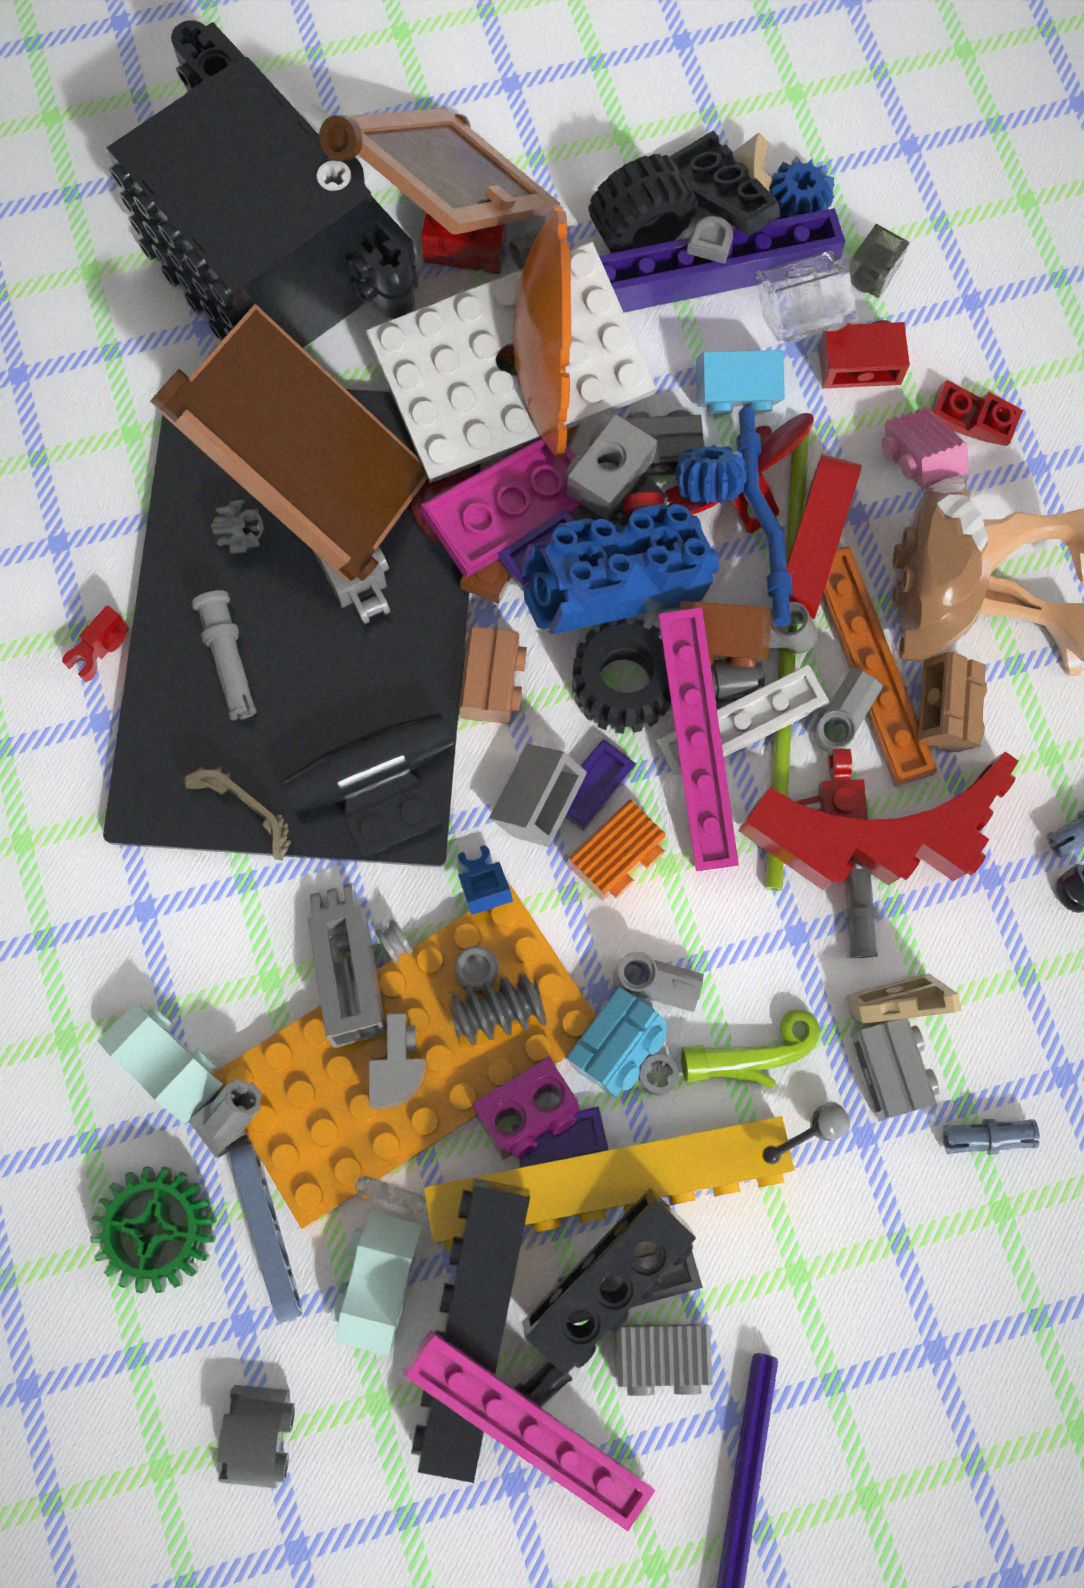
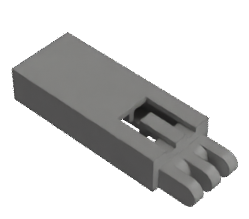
(348, 988)

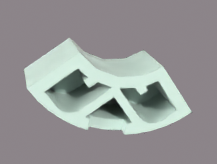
(160, 1062)
(378, 1282)

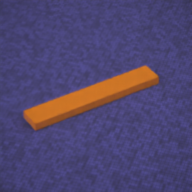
(868, 651)

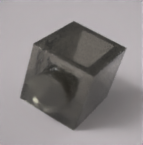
(877, 260)

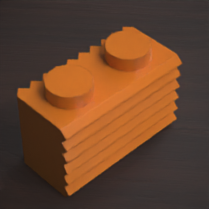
(617, 851)

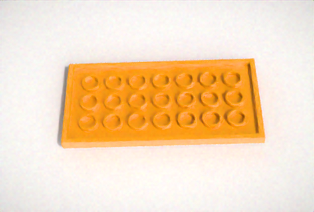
(315, 1098)

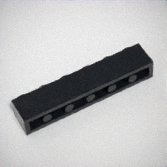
(475, 1317)

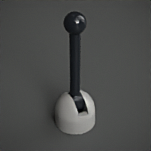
(826, 1123)

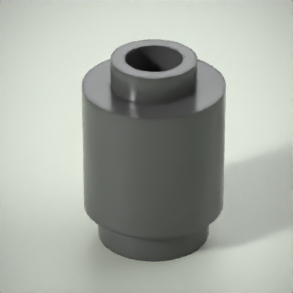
(734, 681)

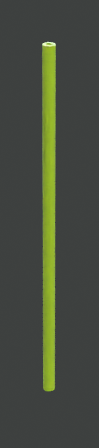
(787, 660)

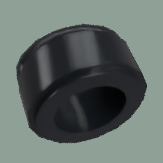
(1074, 881)

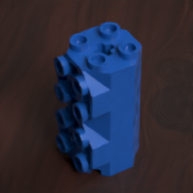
(612, 573)

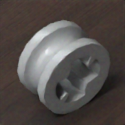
(393, 941)
(671, 1080)

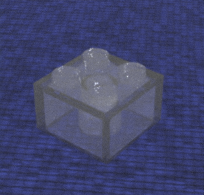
(806, 296)

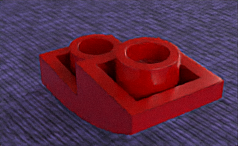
(977, 417)

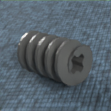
(496, 1008)

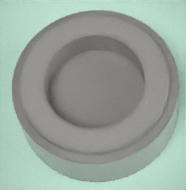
(475, 967)

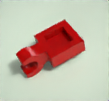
(98, 638)
(841, 794)

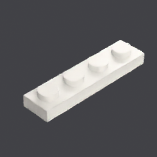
(758, 714)

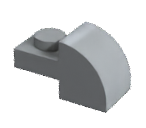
(397, 1078)

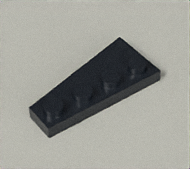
(725, 185)

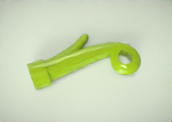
(746, 1062)

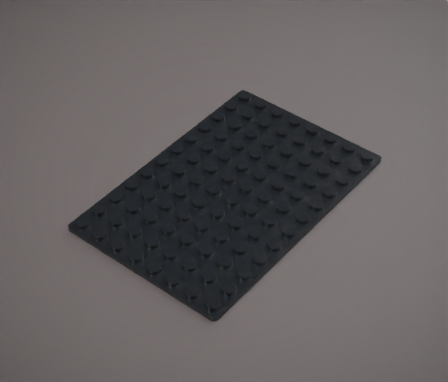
(306, 661)

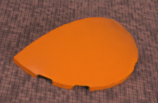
(544, 331)

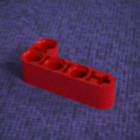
(821, 529)

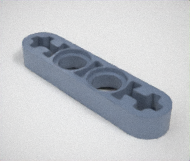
(266, 1232)

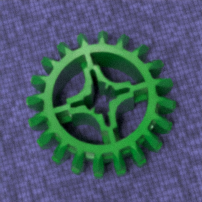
(148, 1250)

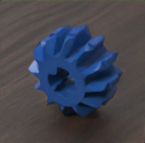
(802, 188)
(711, 474)

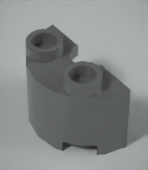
(254, 1435)

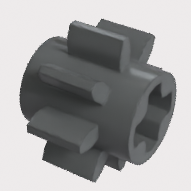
(237, 526)

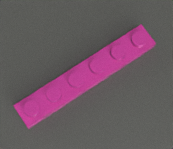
(698, 739)
(528, 1430)

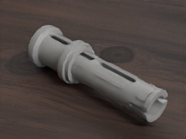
(221, 636)

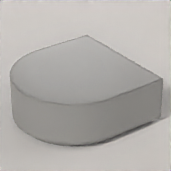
(711, 239)

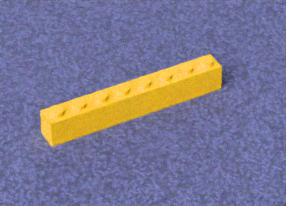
(623, 1175)

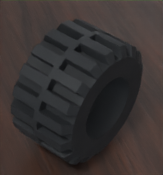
(643, 204)
(615, 707)

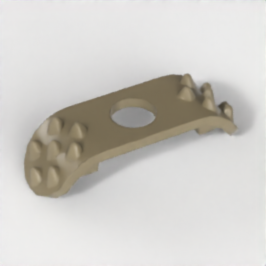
(221, 783)

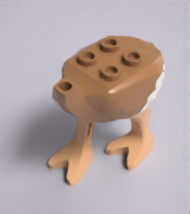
(948, 568)

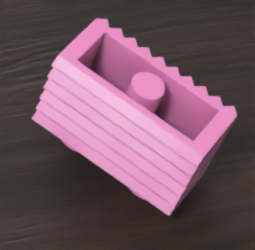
(925, 448)

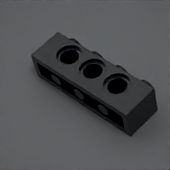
(580, 1289)

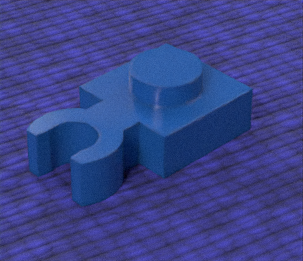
(483, 882)

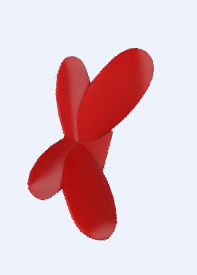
(773, 448)

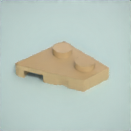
(903, 1000)

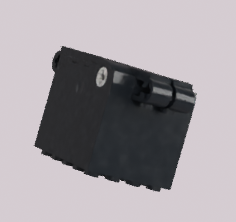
(251, 206)

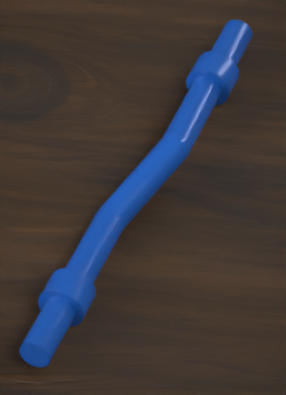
(779, 580)

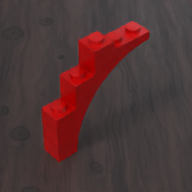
(822, 843)

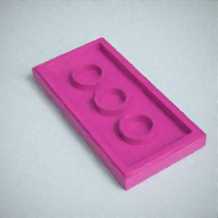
(500, 505)

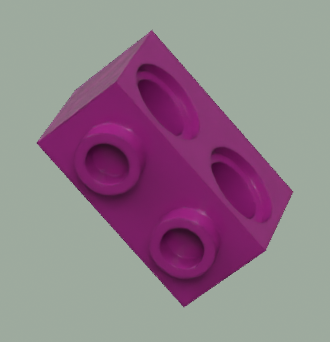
(518, 1100)

